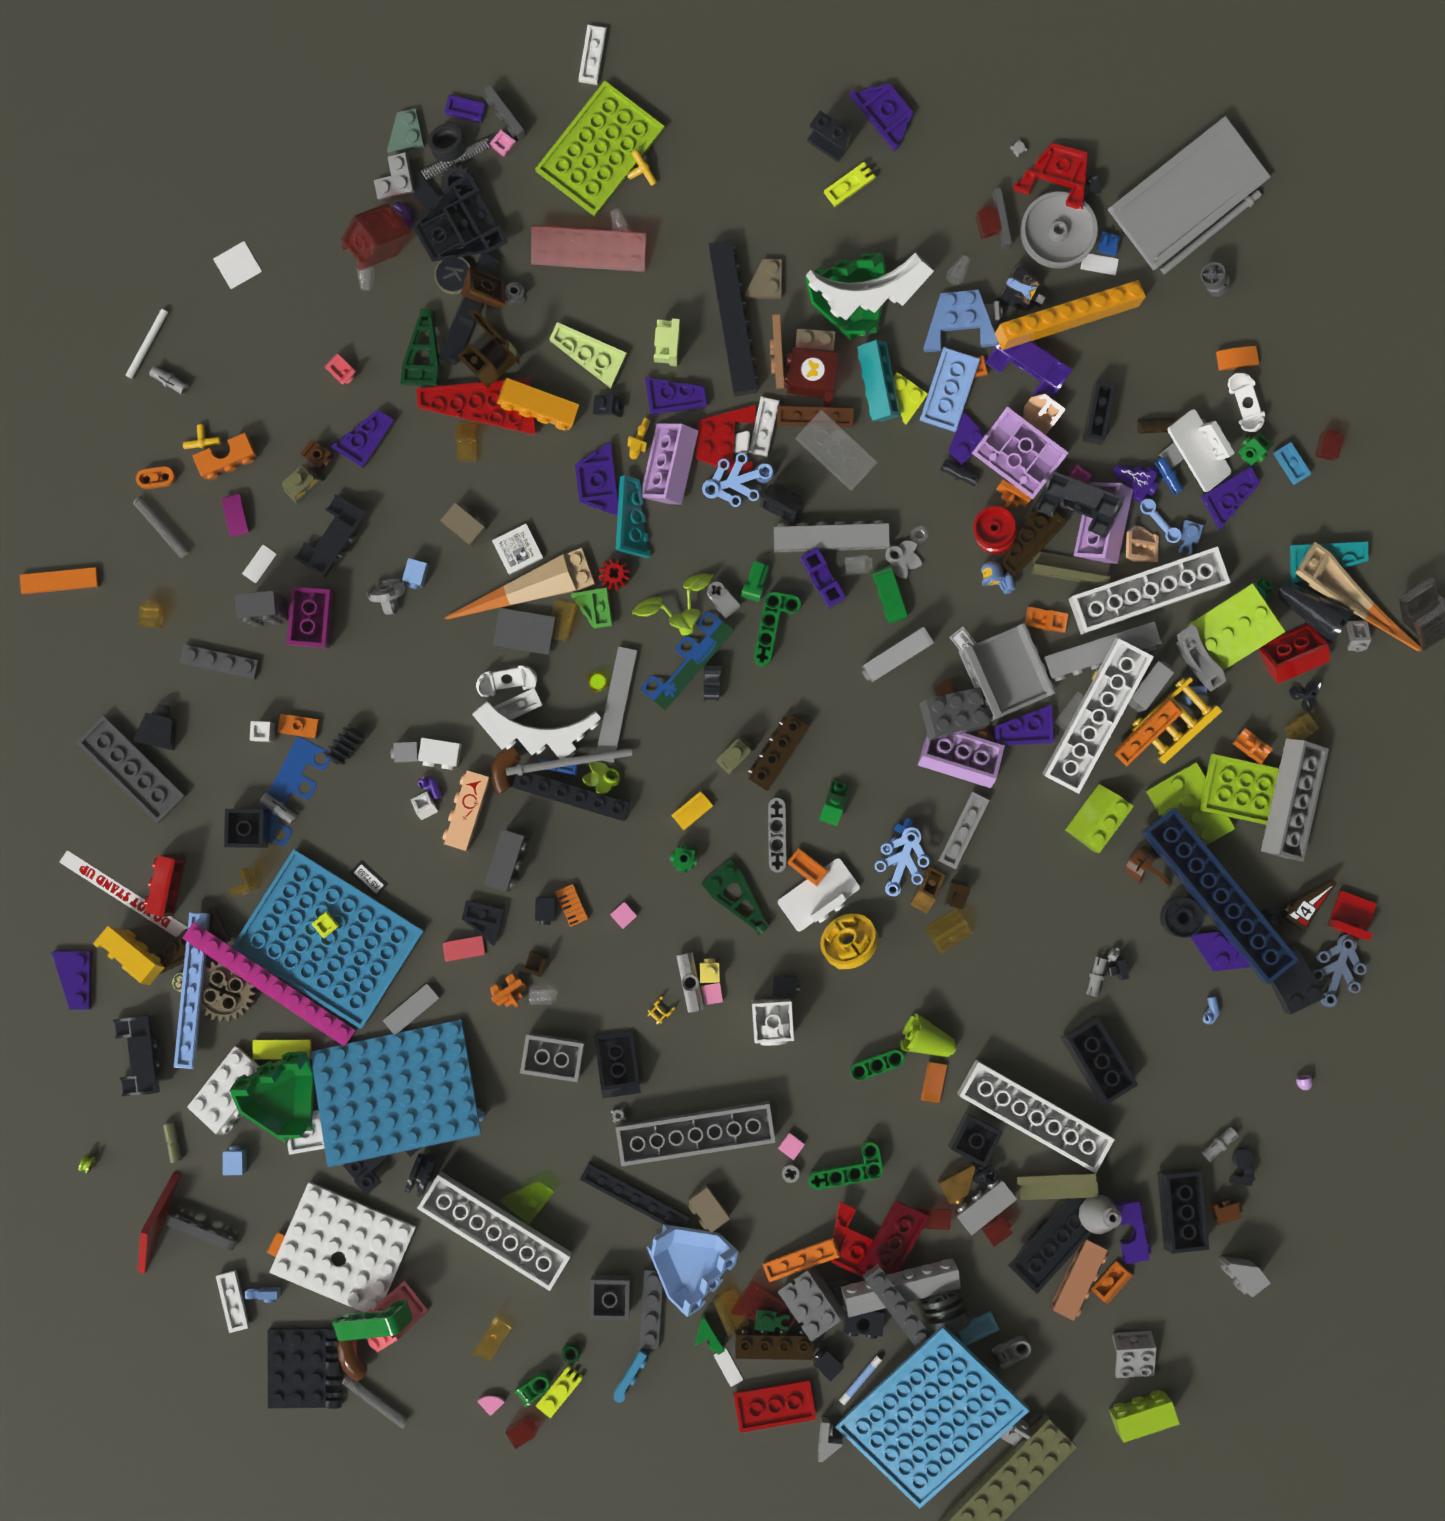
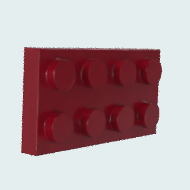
(895, 1238)

